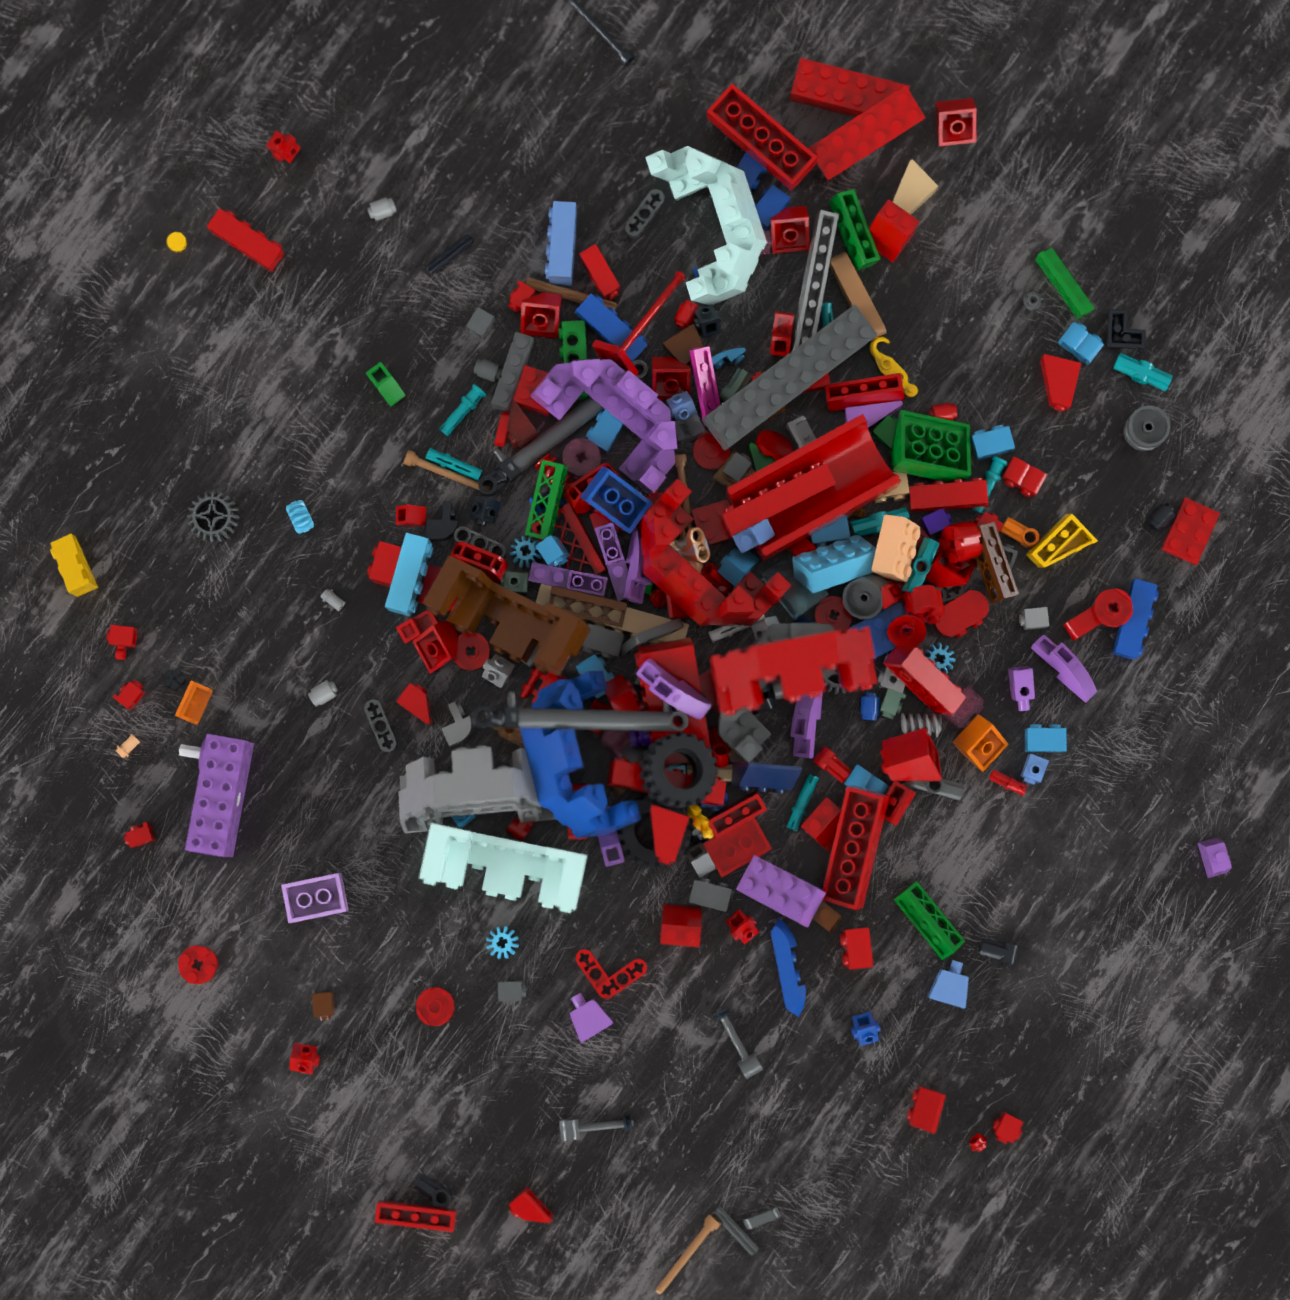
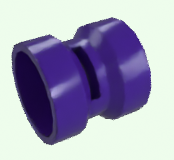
(635, 741)

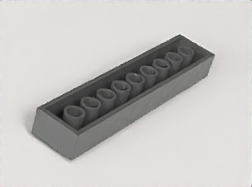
(789, 377)

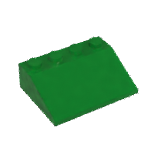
(931, 447)

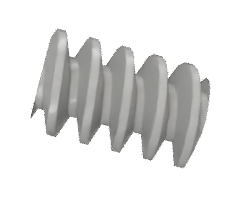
(911, 724)

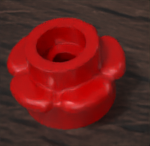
(658, 598)
(978, 1142)

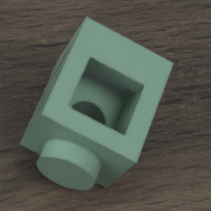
(522, 585)
(891, 703)

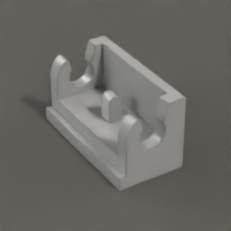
(800, 432)

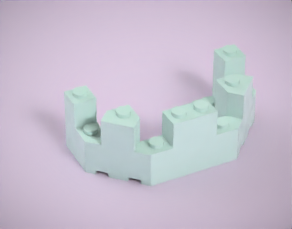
(692, 171)
(507, 864)

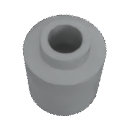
(381, 208)
(323, 693)

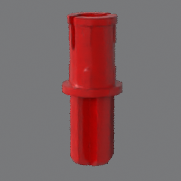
(1008, 782)

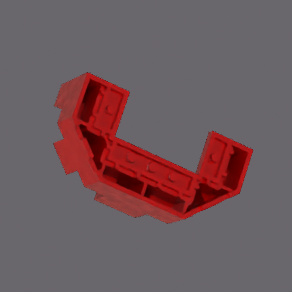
(685, 584)
(797, 665)

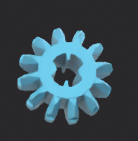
(299, 516)
(519, 554)
(940, 652)
(507, 946)

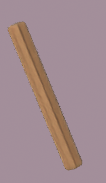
(567, 294)

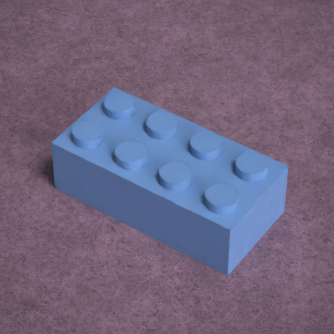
(562, 243)

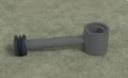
(749, 1063)
(571, 1129)

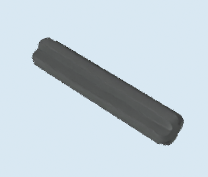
(735, 1230)

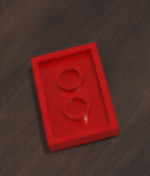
(1190, 531)
(737, 847)

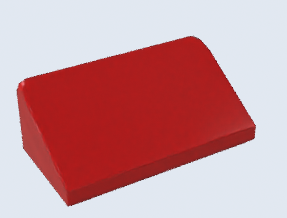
(891, 595)

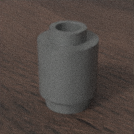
(488, 370)

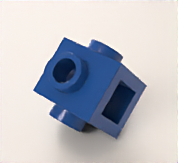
(865, 1028)

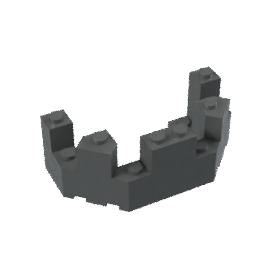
(742, 730)

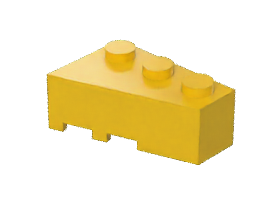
(1060, 541)
(73, 565)

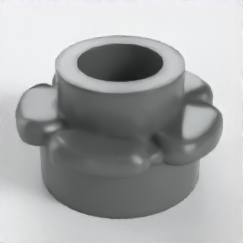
(1027, 301)

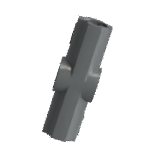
(946, 788)

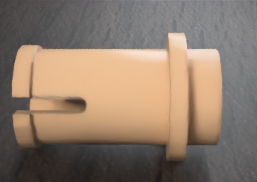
(127, 746)

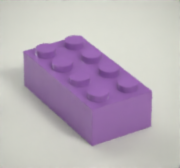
(781, 891)

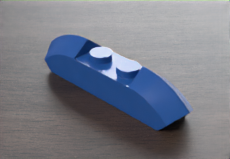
(793, 994)

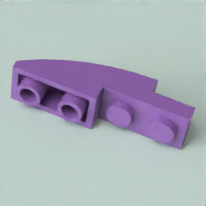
(613, 558)
(567, 579)
(636, 579)
(1070, 669)
(672, 691)
(804, 725)

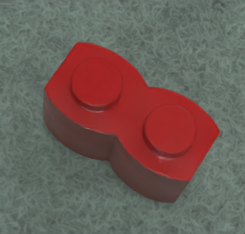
(1024, 477)

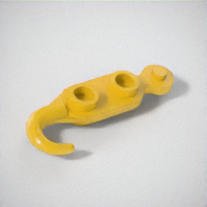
(889, 366)
(700, 820)

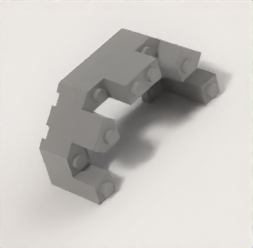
(468, 790)

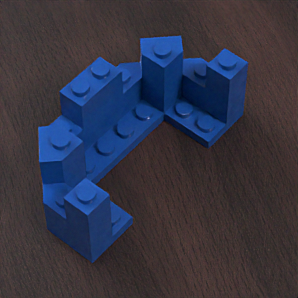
(556, 754)

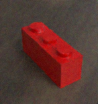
(736, 814)

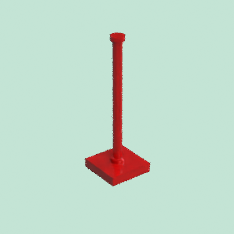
(618, 354)

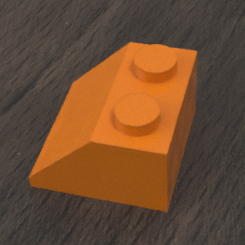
(980, 742)

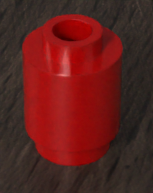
(685, 314)
(945, 411)

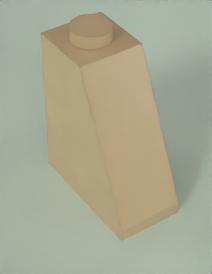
(914, 188)

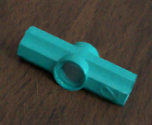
(1142, 372)
(874, 523)
(925, 554)

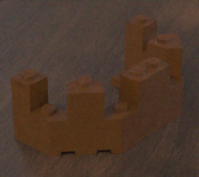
(518, 620)

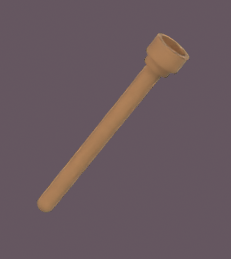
(412, 459)
(680, 463)
(711, 1224)

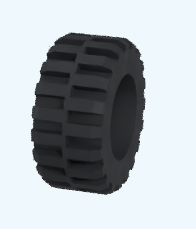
(701, 763)
(640, 852)

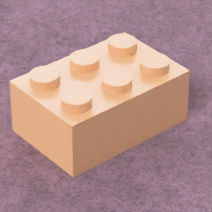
(896, 548)

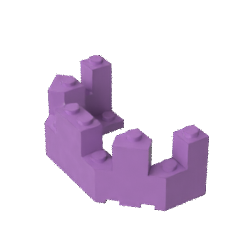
(627, 401)

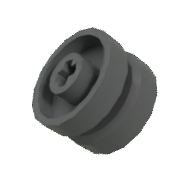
(1157, 430)
(864, 596)

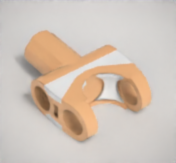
(693, 551)

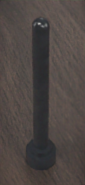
(625, 55)

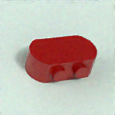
(576, 489)
(489, 563)
(962, 613)

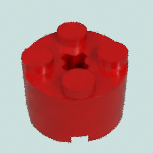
(960, 542)
(924, 603)

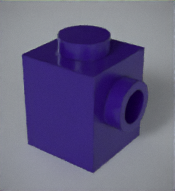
(935, 522)

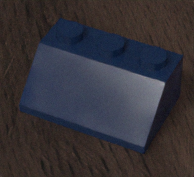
(764, 776)

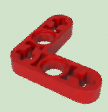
(604, 979)

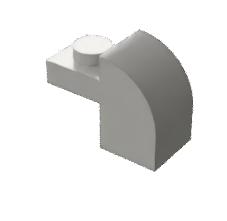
(460, 729)

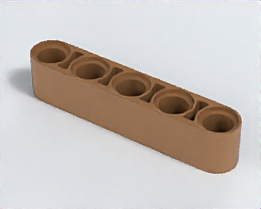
(855, 291)

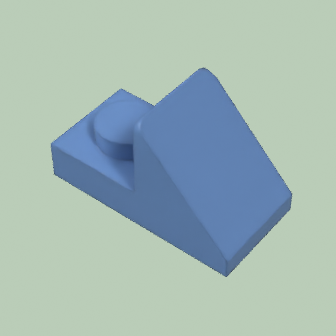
(753, 536)

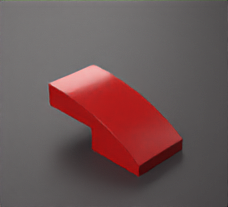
(416, 626)

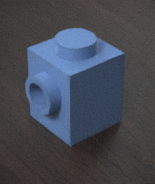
(1034, 769)

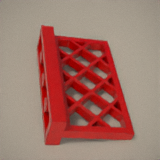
(584, 539)

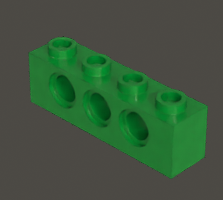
(854, 230)
(576, 330)

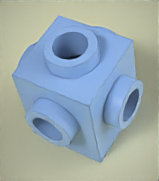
(681, 406)

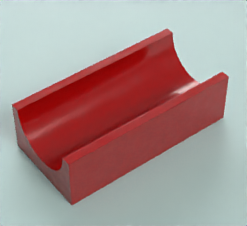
(858, 474)

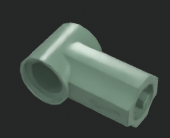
(738, 382)

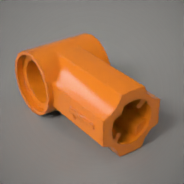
(1017, 532)

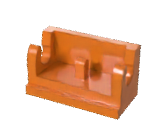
(194, 702)

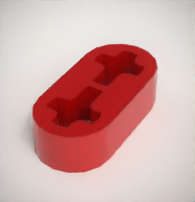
(502, 431)

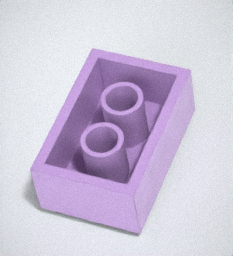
(315, 898)

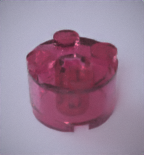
(576, 449)

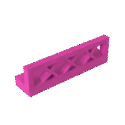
(705, 379)

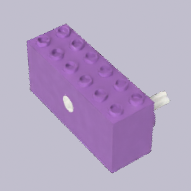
(219, 793)

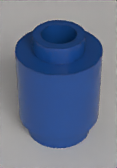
(870, 706)

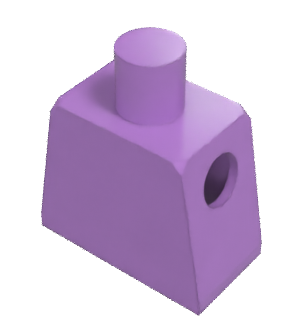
(1019, 678)
(1214, 857)
(588, 1017)

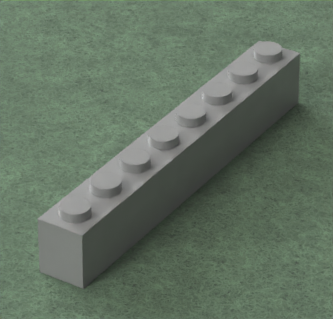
(814, 277)

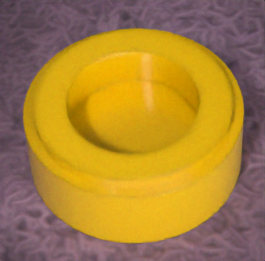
(176, 242)

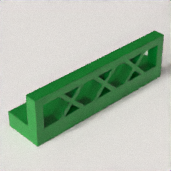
(1064, 283)
(553, 499)
(927, 922)

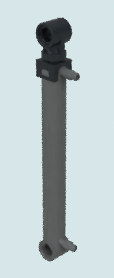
(544, 443)
(579, 719)

